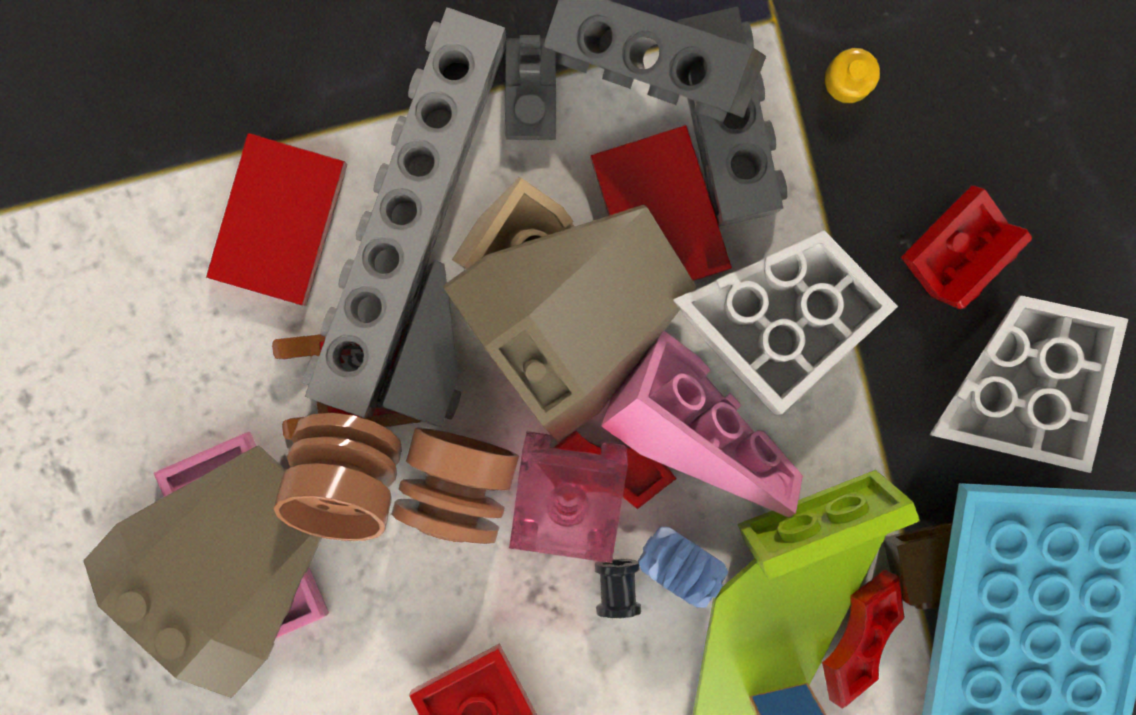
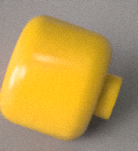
(852, 75)

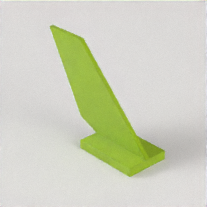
(789, 601)

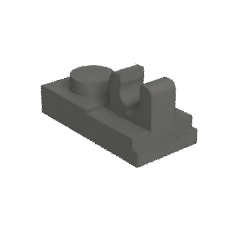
(530, 89)

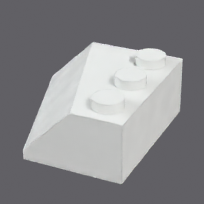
(788, 317)
(1039, 385)

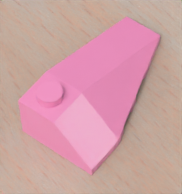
(684, 422)

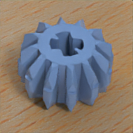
(682, 567)

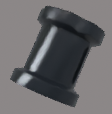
(618, 588)

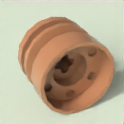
(339, 477)
(453, 496)

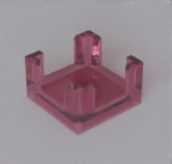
(568, 500)

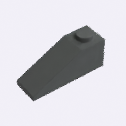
(426, 363)

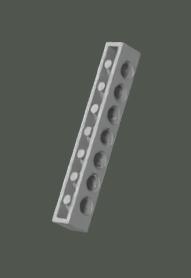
(454, 40)

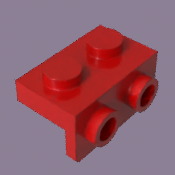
(965, 249)

